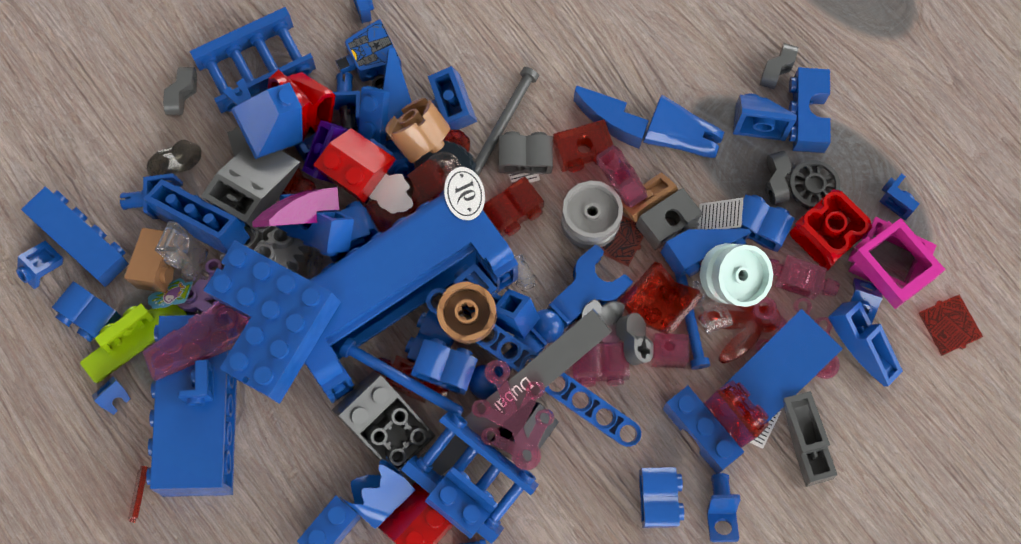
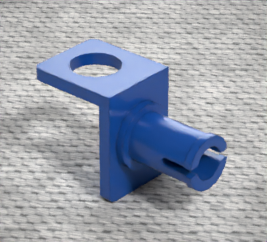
(345, 95)
(136, 199)
(722, 508)

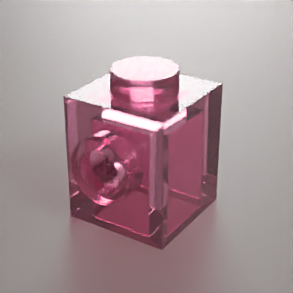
(670, 350)

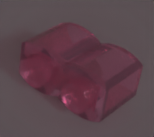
(621, 176)
(602, 363)

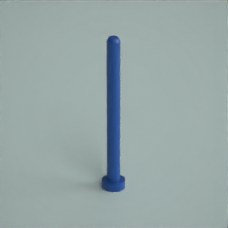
(350, 349)
(699, 361)

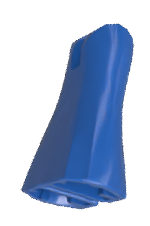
(681, 130)

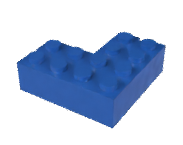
(284, 317)

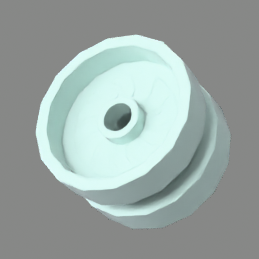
(736, 274)

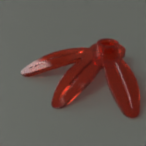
(748, 337)

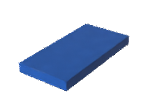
(786, 363)

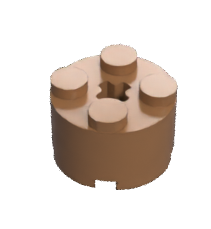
(418, 129)
(452, 305)

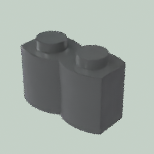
(525, 153)

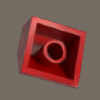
(354, 164)
(415, 521)

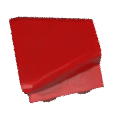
(314, 98)
(830, 228)

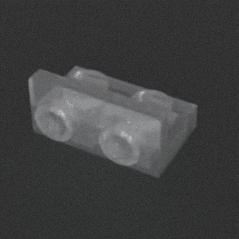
(183, 252)

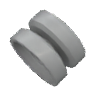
(591, 214)

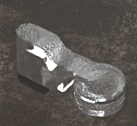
(720, 323)

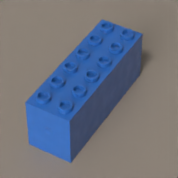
(191, 444)

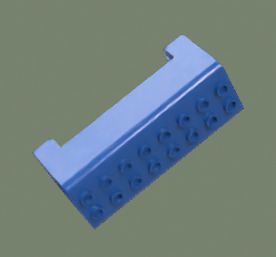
(396, 274)

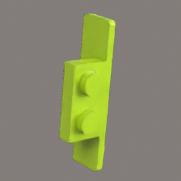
(125, 339)

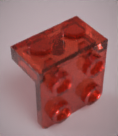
(660, 299)

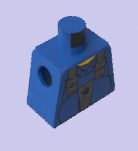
(367, 52)

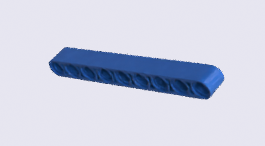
(571, 386)

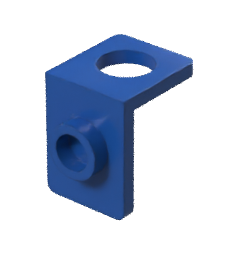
(868, 298)

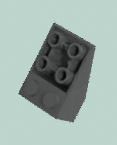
(250, 184)
(383, 421)

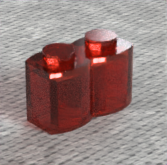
(514, 206)

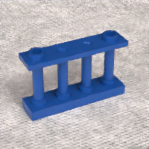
(251, 35)
(422, 471)

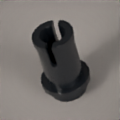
(348, 120)

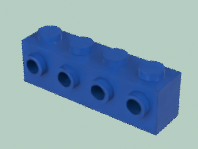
(196, 216)
(75, 236)

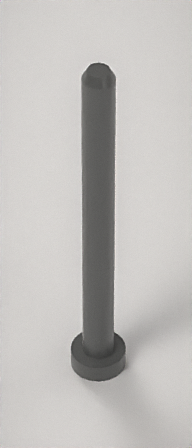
(528, 76)

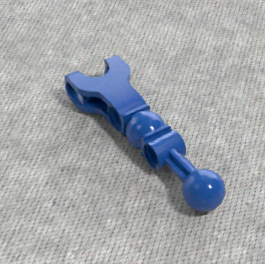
(559, 314)

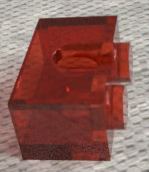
(591, 135)

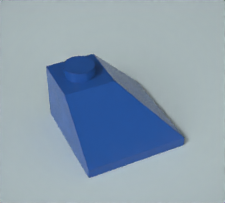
(762, 118)
(271, 120)

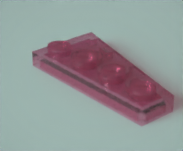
(200, 339)

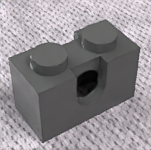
(676, 207)

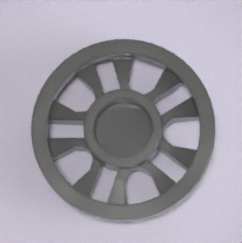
(814, 183)

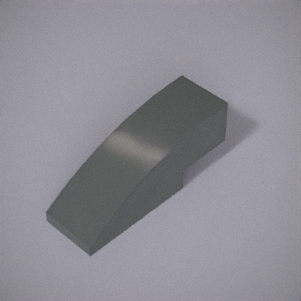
(809, 439)

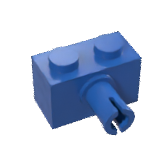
(452, 98)

